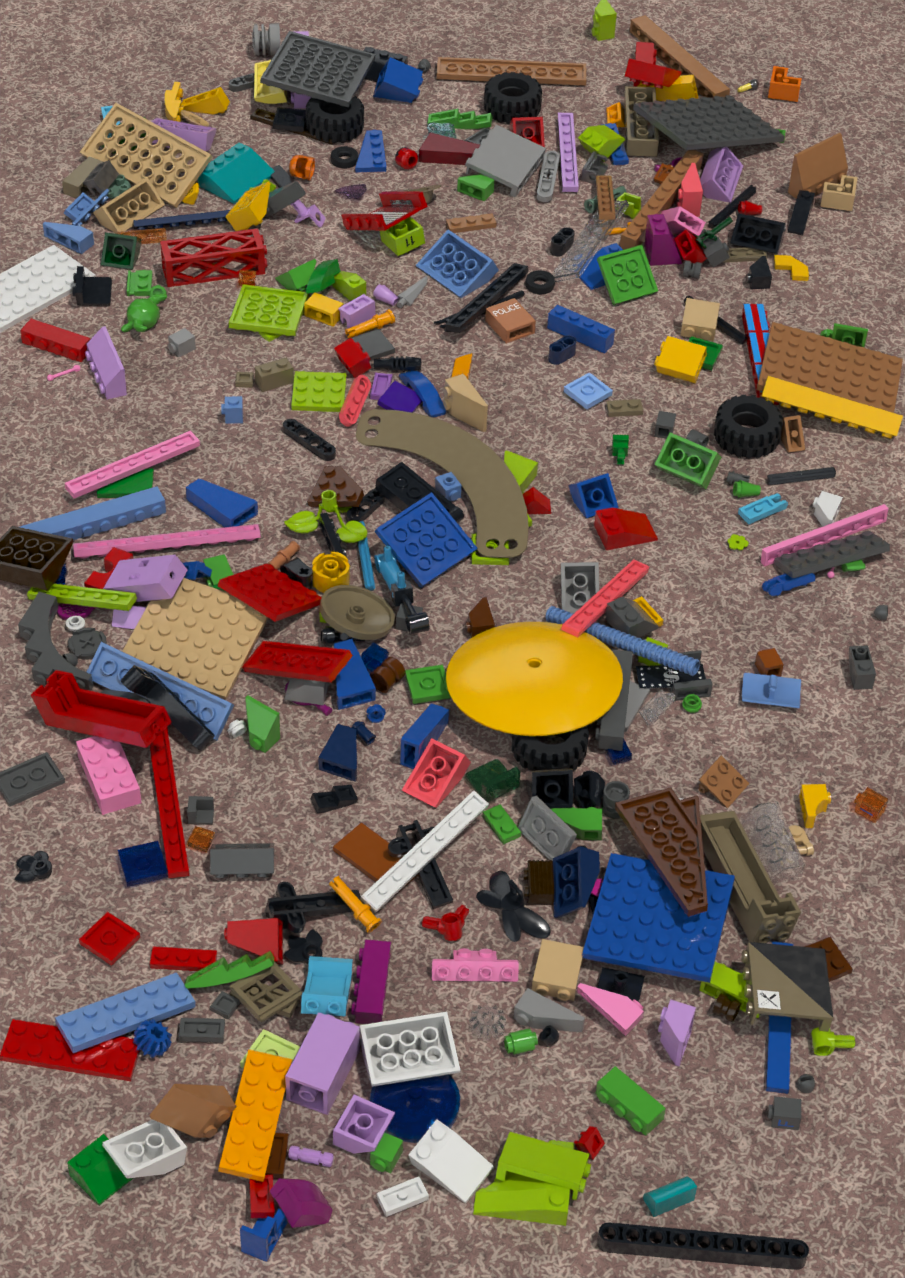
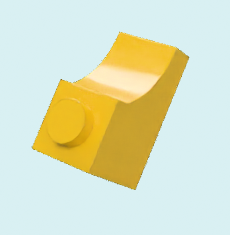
(813, 801)

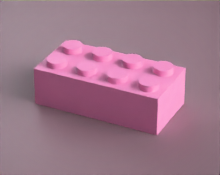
(108, 774)

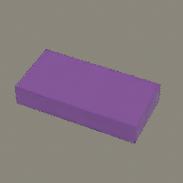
(380, 385)

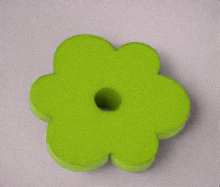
(737, 542)

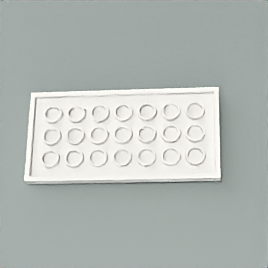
(36, 285)

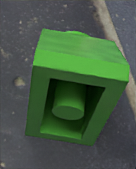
(476, 186)

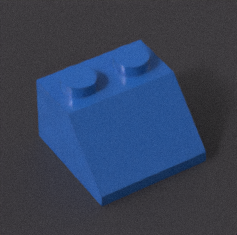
(593, 494)

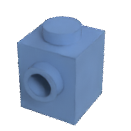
(233, 409)
(448, 486)

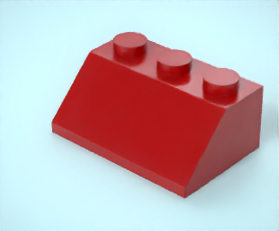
(651, 73)

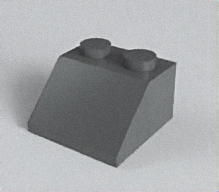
(629, 617)

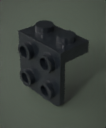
(91, 290)

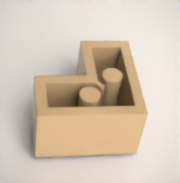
(840, 195)

